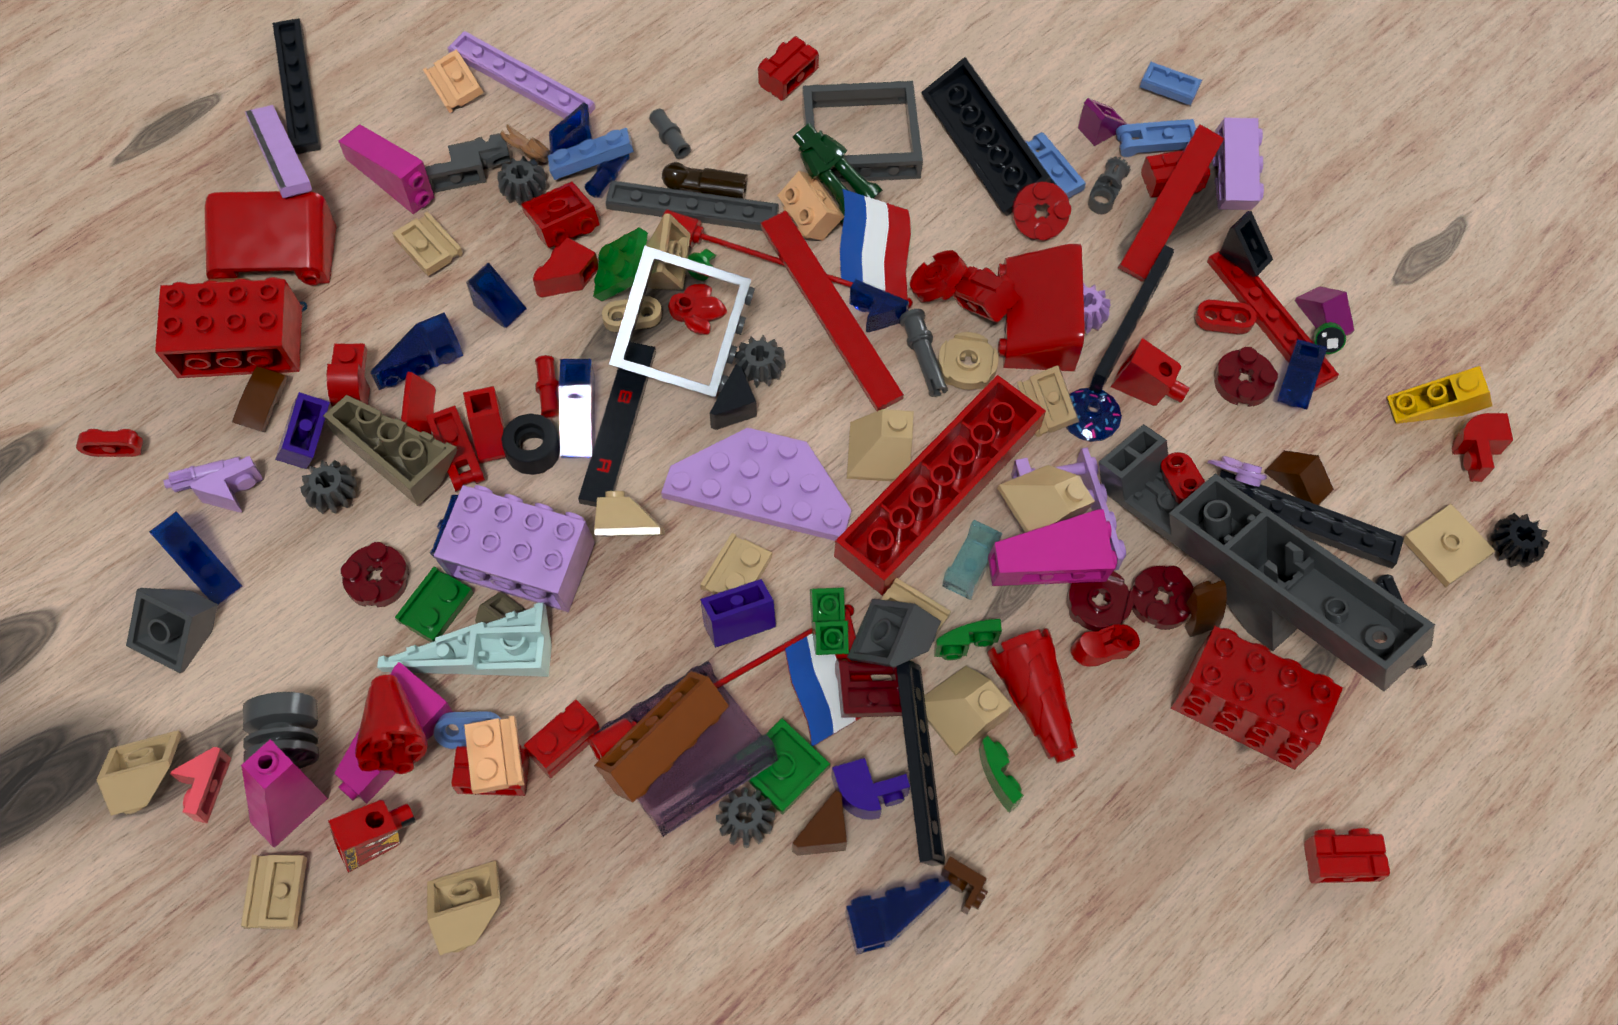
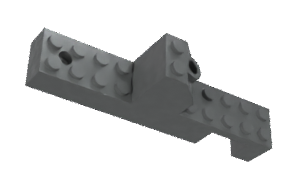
(1270, 569)

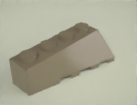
(399, 453)

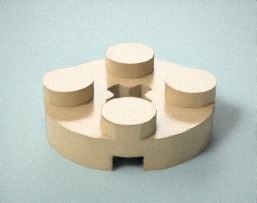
(968, 376)

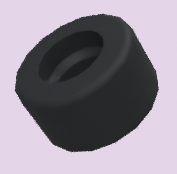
(525, 428)

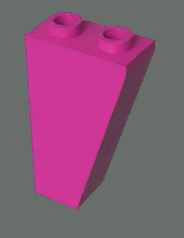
(388, 167)
(1058, 553)

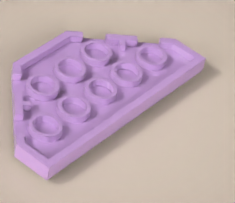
(762, 481)

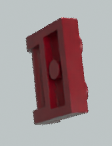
(867, 697)

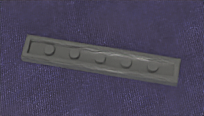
(701, 206)

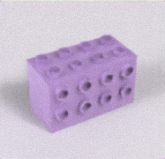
(515, 547)

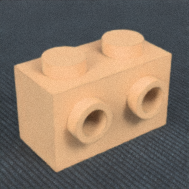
(810, 206)

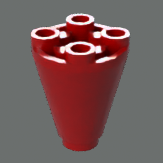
(389, 729)

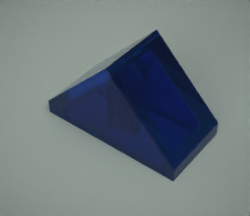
(572, 129)
(494, 296)

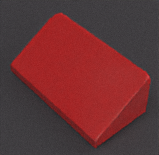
(417, 402)

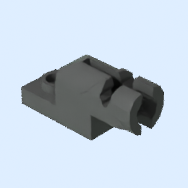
(468, 163)

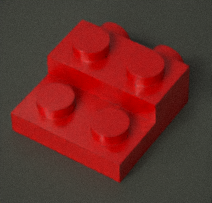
(561, 214)

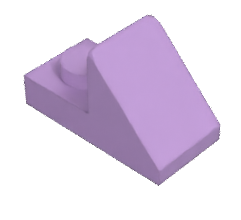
(221, 485)

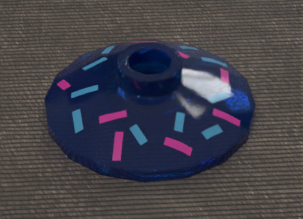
(1098, 424)

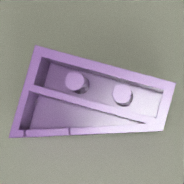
(1239, 164)

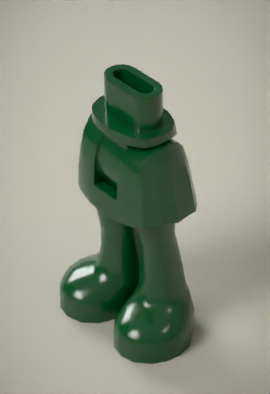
(824, 153)

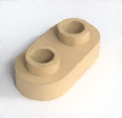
(617, 308)

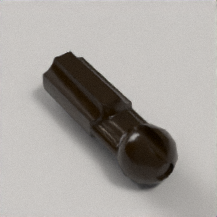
(705, 180)

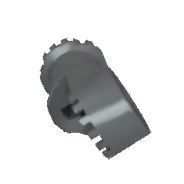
(1102, 187)

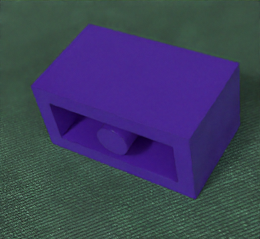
(302, 430)
(738, 613)

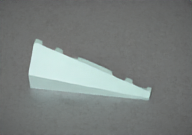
(504, 647)

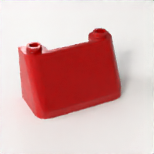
(269, 235)
(1048, 318)

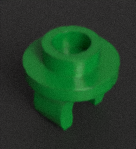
(704, 258)

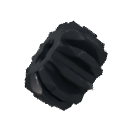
(1519, 540)

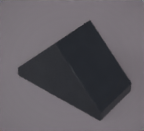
(1246, 246)
(734, 402)

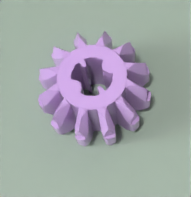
(1095, 308)

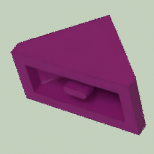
(1098, 121)
(1326, 306)

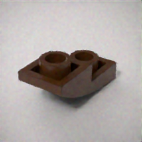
(259, 398)
(1206, 607)

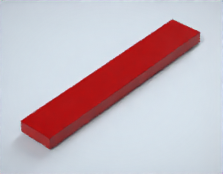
(1171, 203)
(1271, 314)

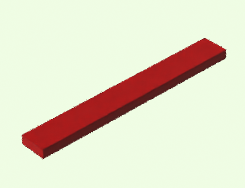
(832, 311)

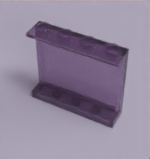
(708, 771)

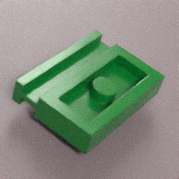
(434, 605)

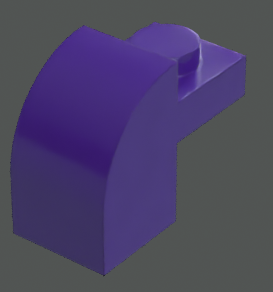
(861, 795)

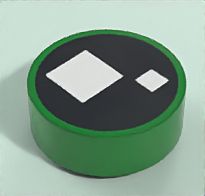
(1330, 336)

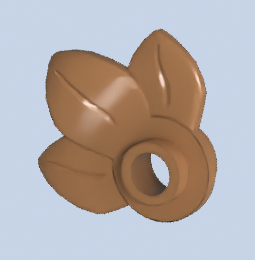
(532, 148)

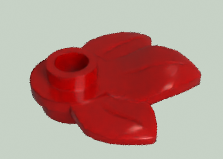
(699, 308)

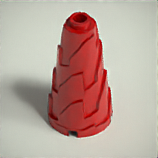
(1037, 689)

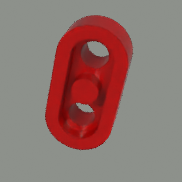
(1224, 316)
(109, 443)
(1182, 476)

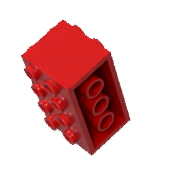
(229, 327)
(1257, 697)

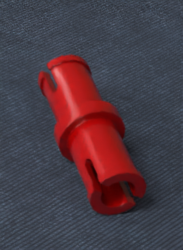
(547, 386)

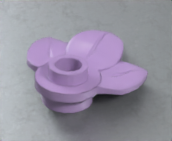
(1246, 472)

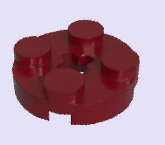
(1250, 363)
(366, 560)
(1170, 581)
(1095, 617)

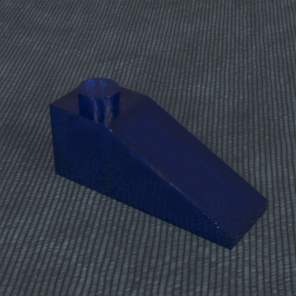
(195, 558)

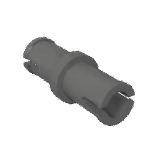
(669, 133)

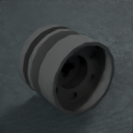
(287, 721)

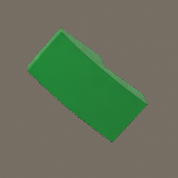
(829, 621)
(957, 641)
(994, 763)

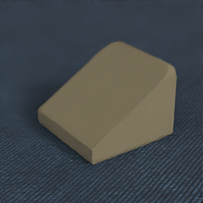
(496, 608)

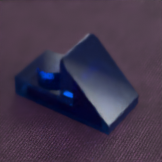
(882, 306)

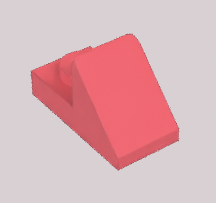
(206, 777)

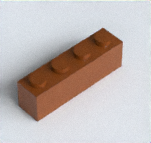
(662, 736)

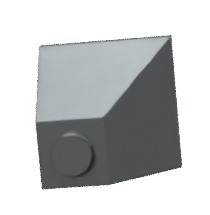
(170, 625)
(893, 633)

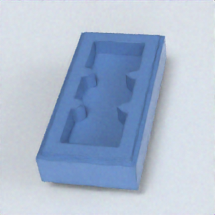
(1170, 83)

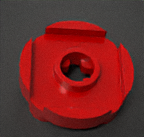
(1042, 227)
(939, 277)

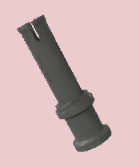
(920, 341)

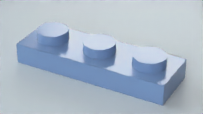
(590, 153)

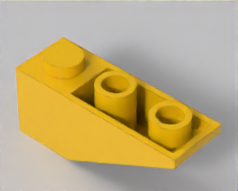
(1442, 398)

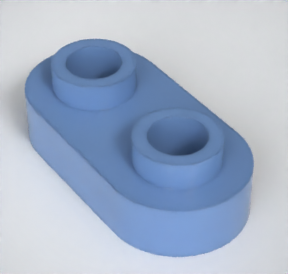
(450, 738)

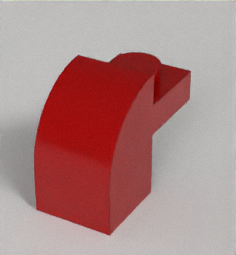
(347, 373)
(1479, 440)

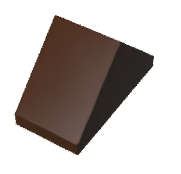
(1301, 476)
(825, 830)

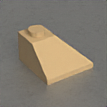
(673, 239)
(880, 445)
(1045, 497)
(623, 517)
(965, 708)
(135, 772)
(462, 906)

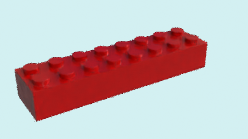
(938, 484)

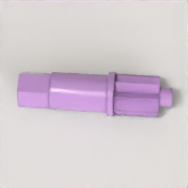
(180, 479)

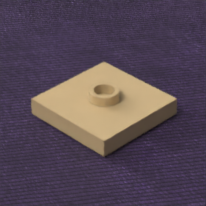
(1448, 545)

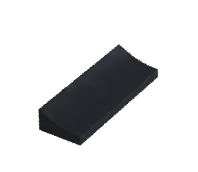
(985, 133)

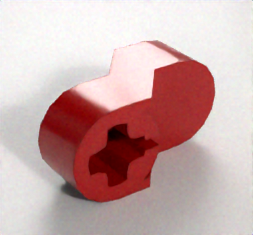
(1105, 645)

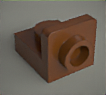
(967, 879)

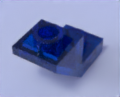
(1302, 374)

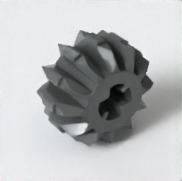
(521, 180)
(761, 360)
(328, 486)
(759, 816)

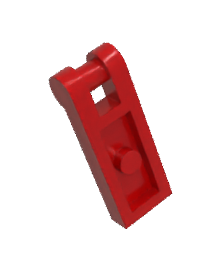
(448, 428)

